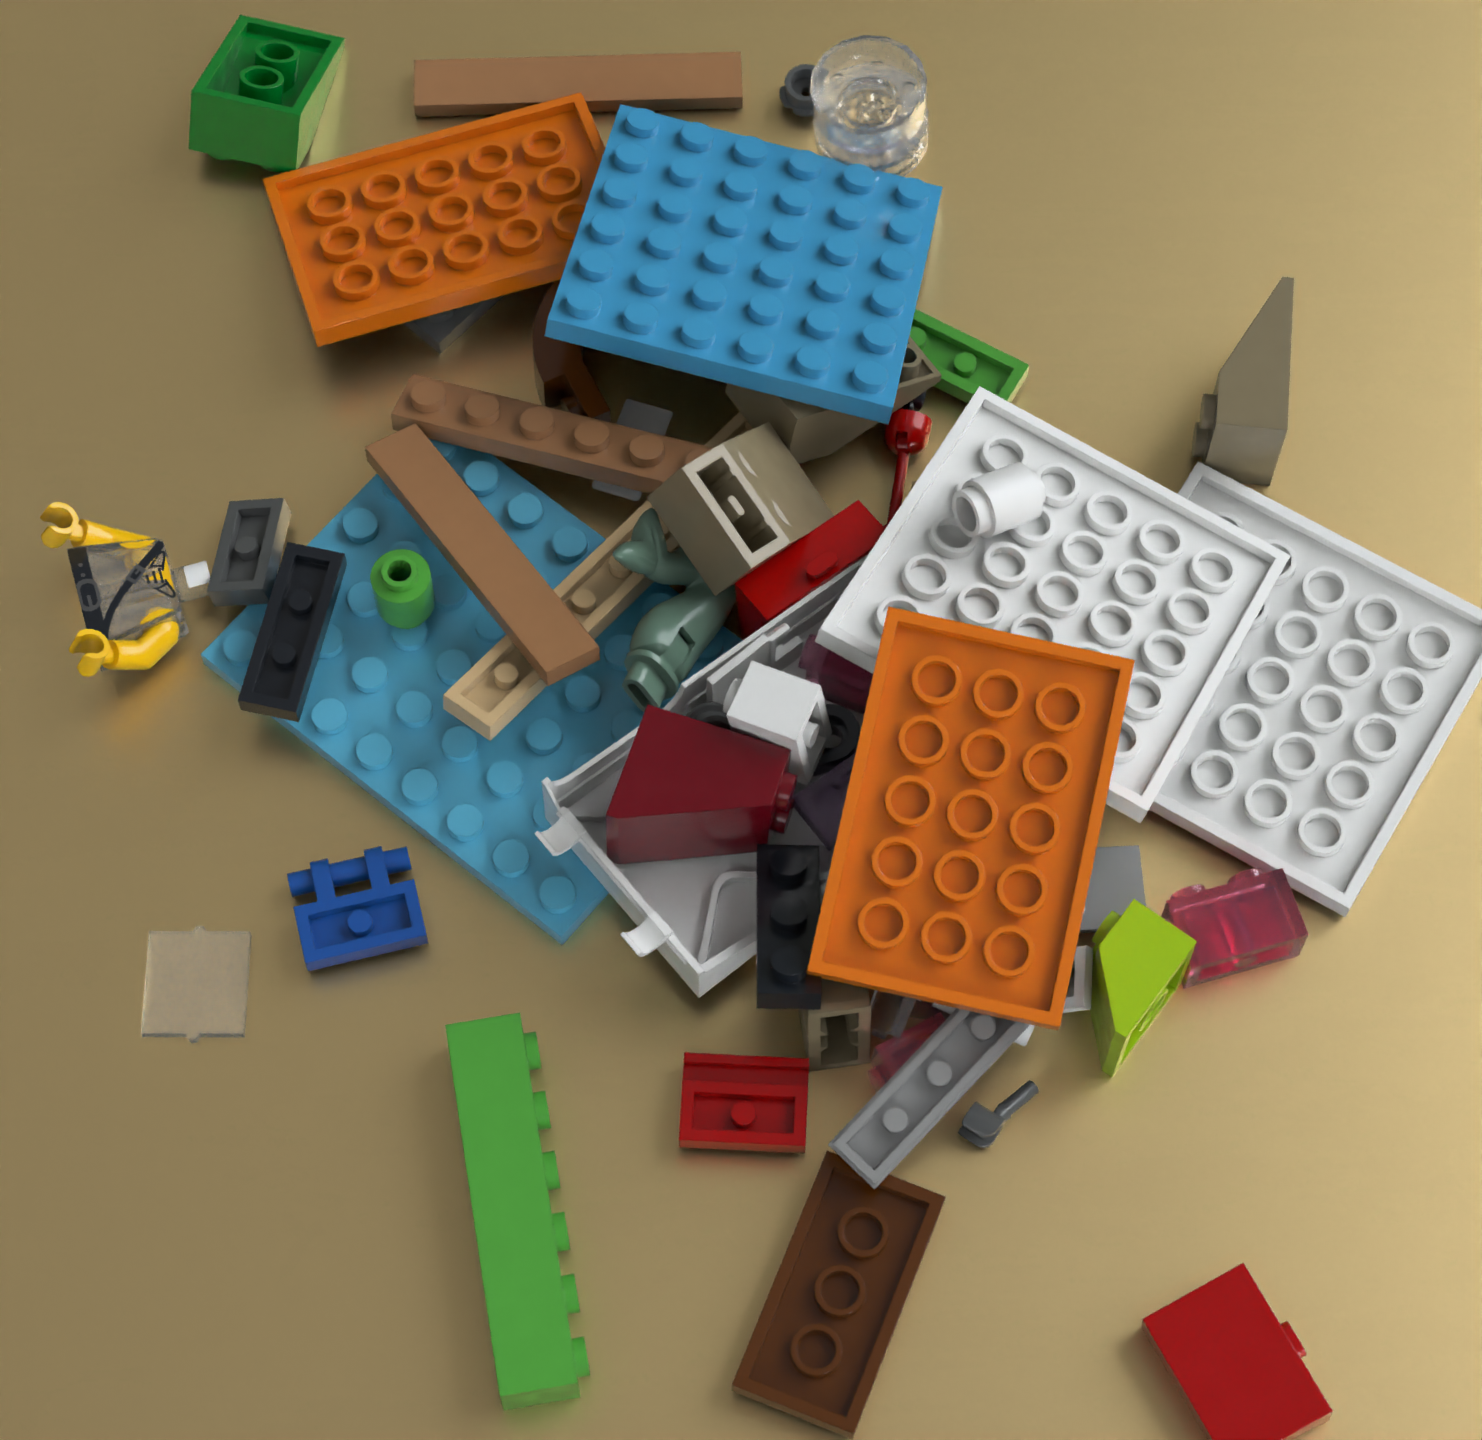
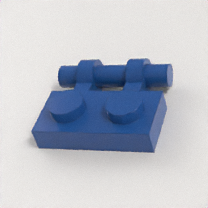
(361, 922)

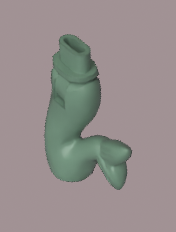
(674, 631)

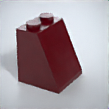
(696, 792)

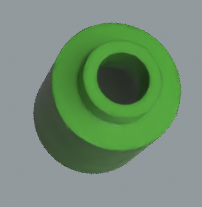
(402, 588)

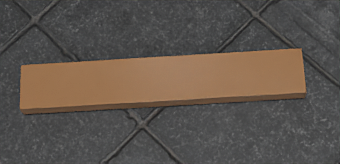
(605, 81)
(483, 554)

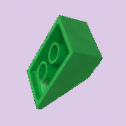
(264, 94)

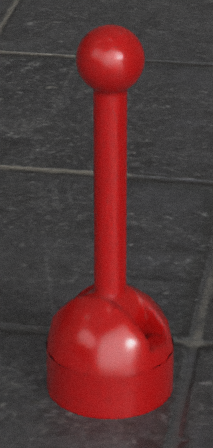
(906, 437)

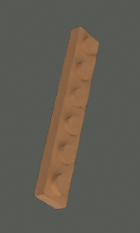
(541, 435)

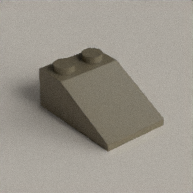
(1248, 411)

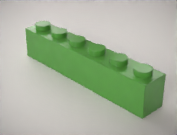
(513, 1212)

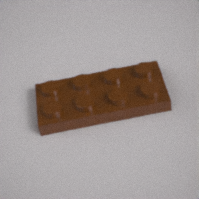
(838, 1296)

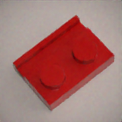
(744, 1102)

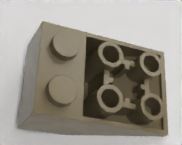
(817, 431)
(739, 506)

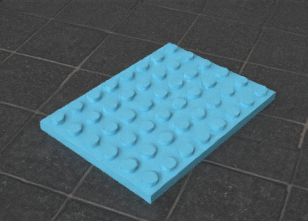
(382, 689)

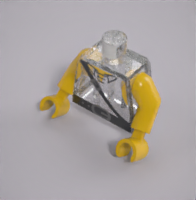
(124, 591)

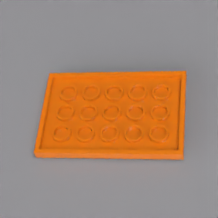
(437, 217)
(972, 818)

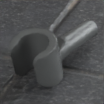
(984, 1126)

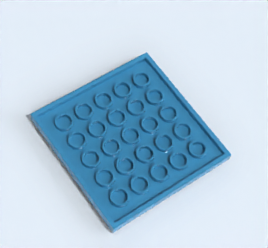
(748, 264)

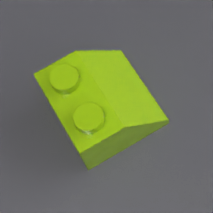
(1134, 975)

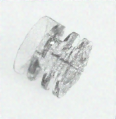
(871, 105)

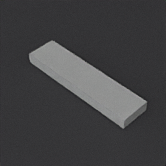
(923, 1092)

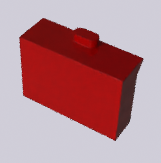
(805, 566)
(1236, 1362)

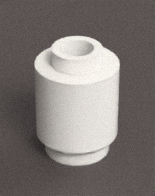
(999, 501)

